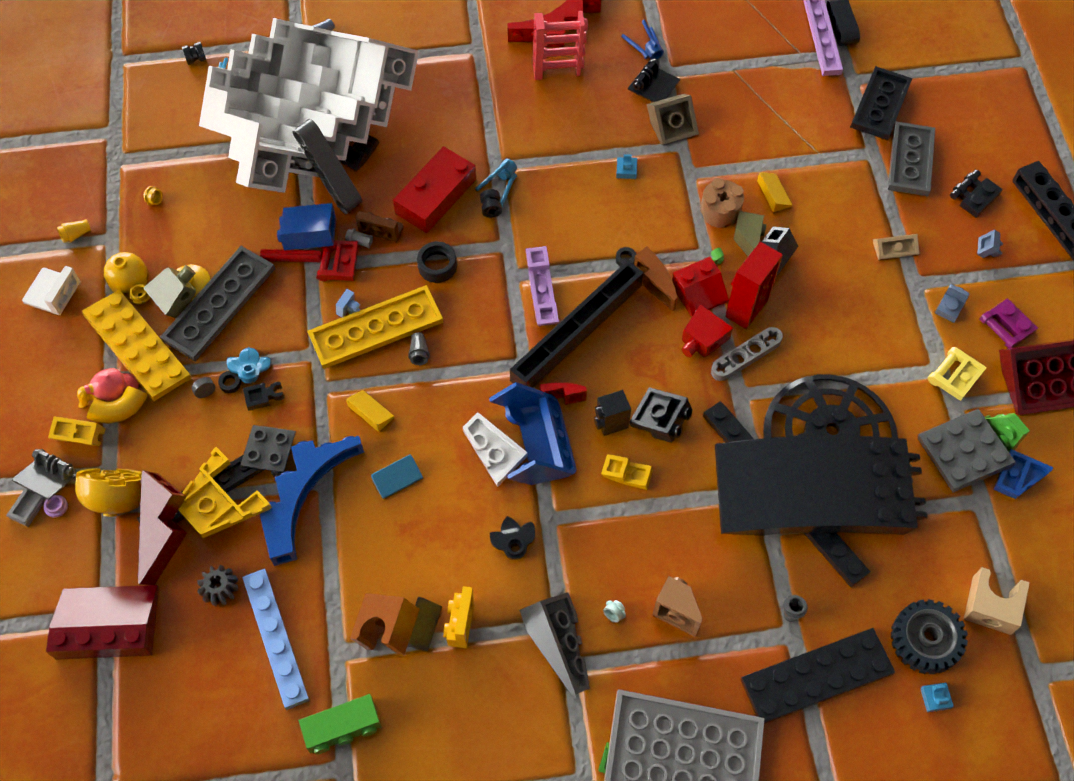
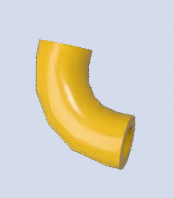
(119, 409)

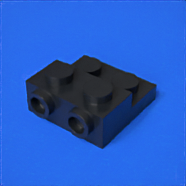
(662, 414)

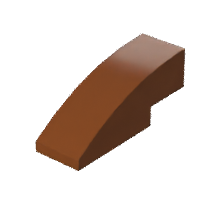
(656, 277)

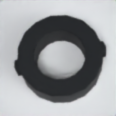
(622, 251)
(229, 389)

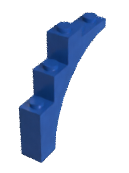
(293, 488)

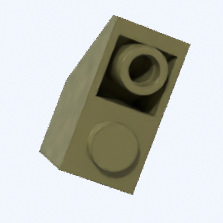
(748, 231)

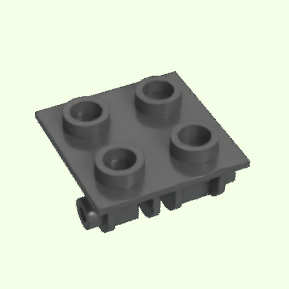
(268, 449)
(46, 474)

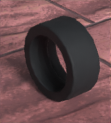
(439, 248)

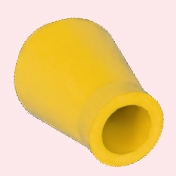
(73, 230)

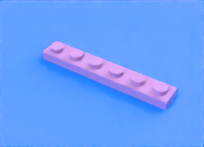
(823, 37)

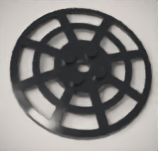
(829, 415)

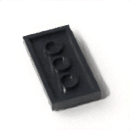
(881, 103)

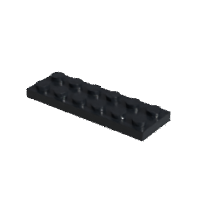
(817, 675)

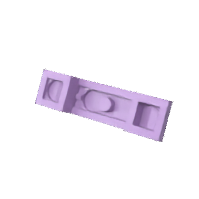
(541, 286)

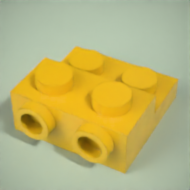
(461, 613)

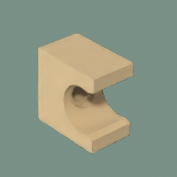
(993, 611)

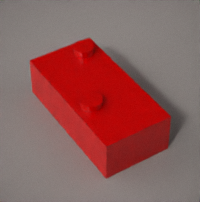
(434, 189)
(753, 285)

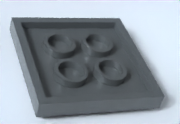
(966, 450)

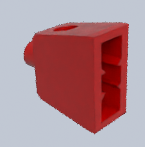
(704, 333)

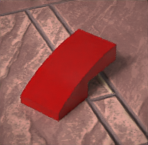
(568, 391)

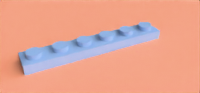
(275, 639)

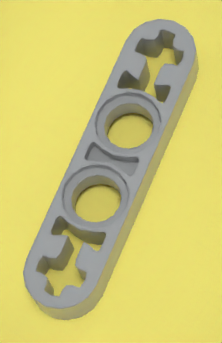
(744, 351)

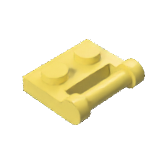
(962, 378)

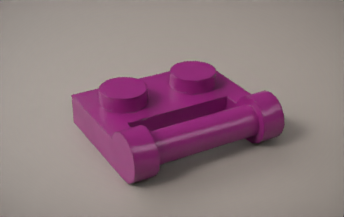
(1012, 320)

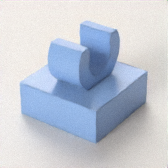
(347, 304)

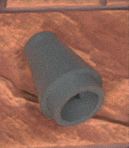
(418, 349)
(794, 608)

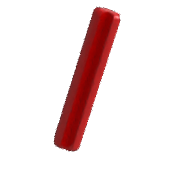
(291, 255)

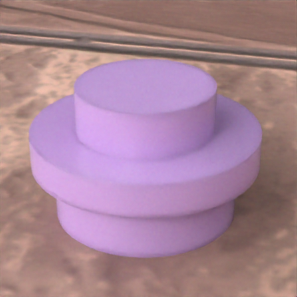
(55, 506)

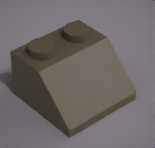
(673, 118)

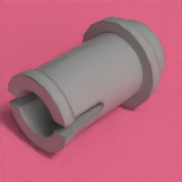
(363, 239)

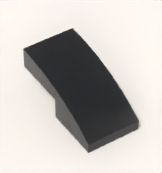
(360, 153)

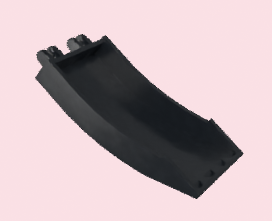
(817, 485)

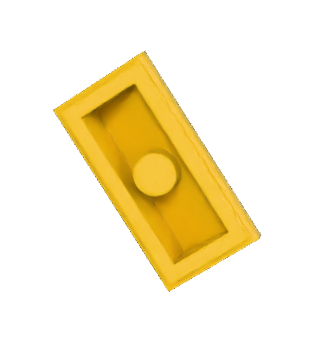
(774, 191)
(369, 410)

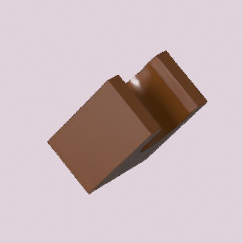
(386, 614)

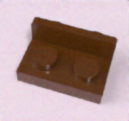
(378, 226)

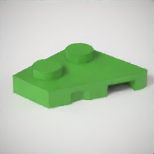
(1008, 429)

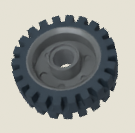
(939, 622)

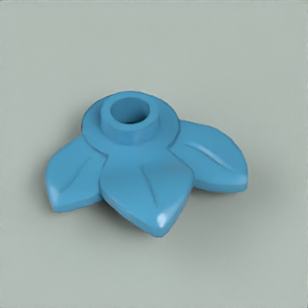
(248, 365)

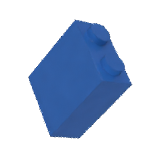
(307, 226)

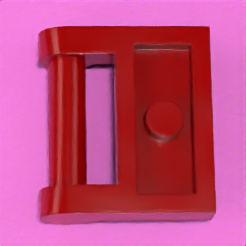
(344, 261)

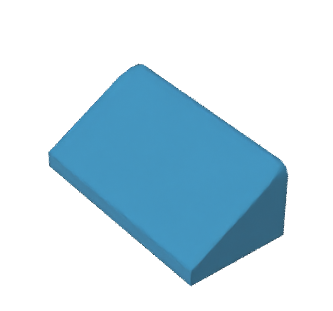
(396, 476)

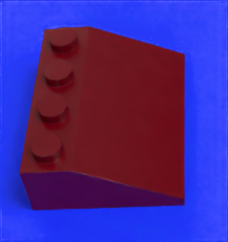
(1039, 376)
(103, 622)

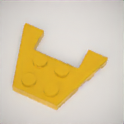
(209, 506)

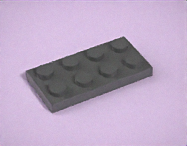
(911, 158)

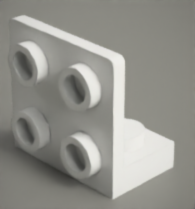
(52, 290)

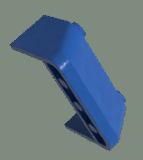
(542, 433)

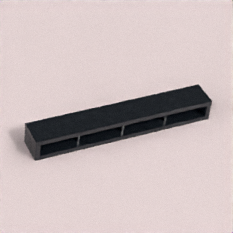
(577, 326)

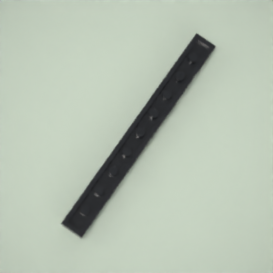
(829, 544)

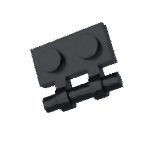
(980, 198)

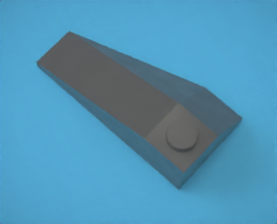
(554, 632)

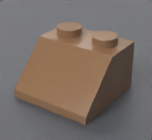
(678, 606)

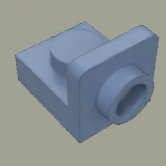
(952, 303)

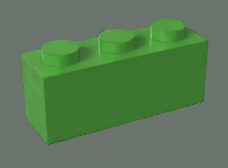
(340, 724)

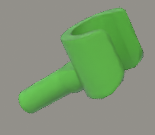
(717, 256)

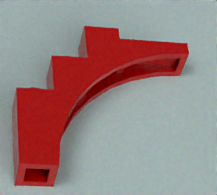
(566, 12)

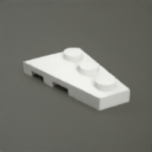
(494, 448)

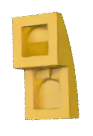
(627, 472)

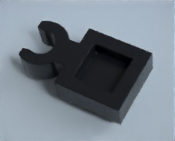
(259, 396)

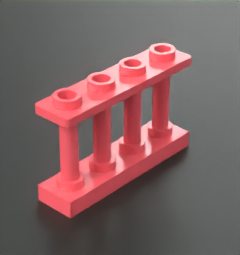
(541, 40)

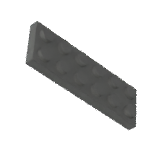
(217, 303)

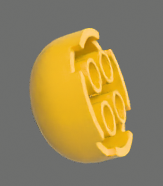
(109, 491)

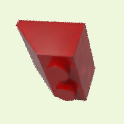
(700, 285)

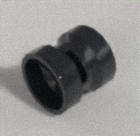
(194, 53)
(491, 203)

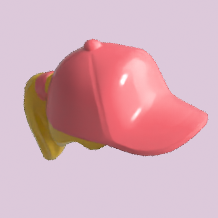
(106, 386)

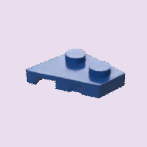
(1021, 476)

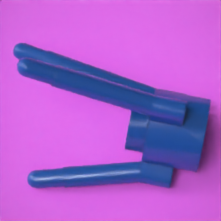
(652, 47)

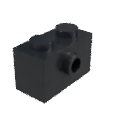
(612, 413)

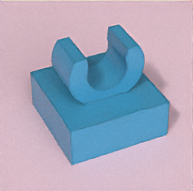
(626, 167)
(936, 697)

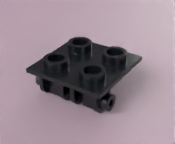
(653, 82)

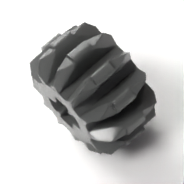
(211, 592)

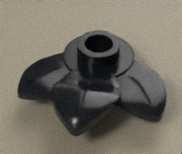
(511, 536)

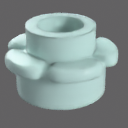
(614, 611)

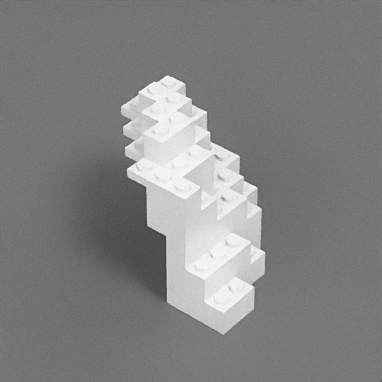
(296, 77)

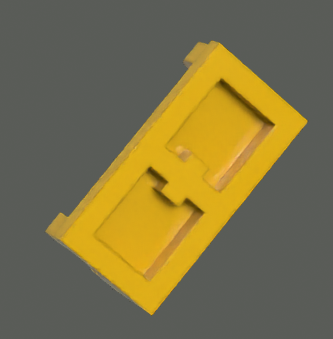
(76, 431)

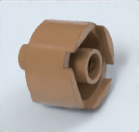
(721, 202)

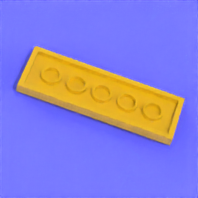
(375, 326)
(136, 345)

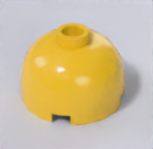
(125, 271)

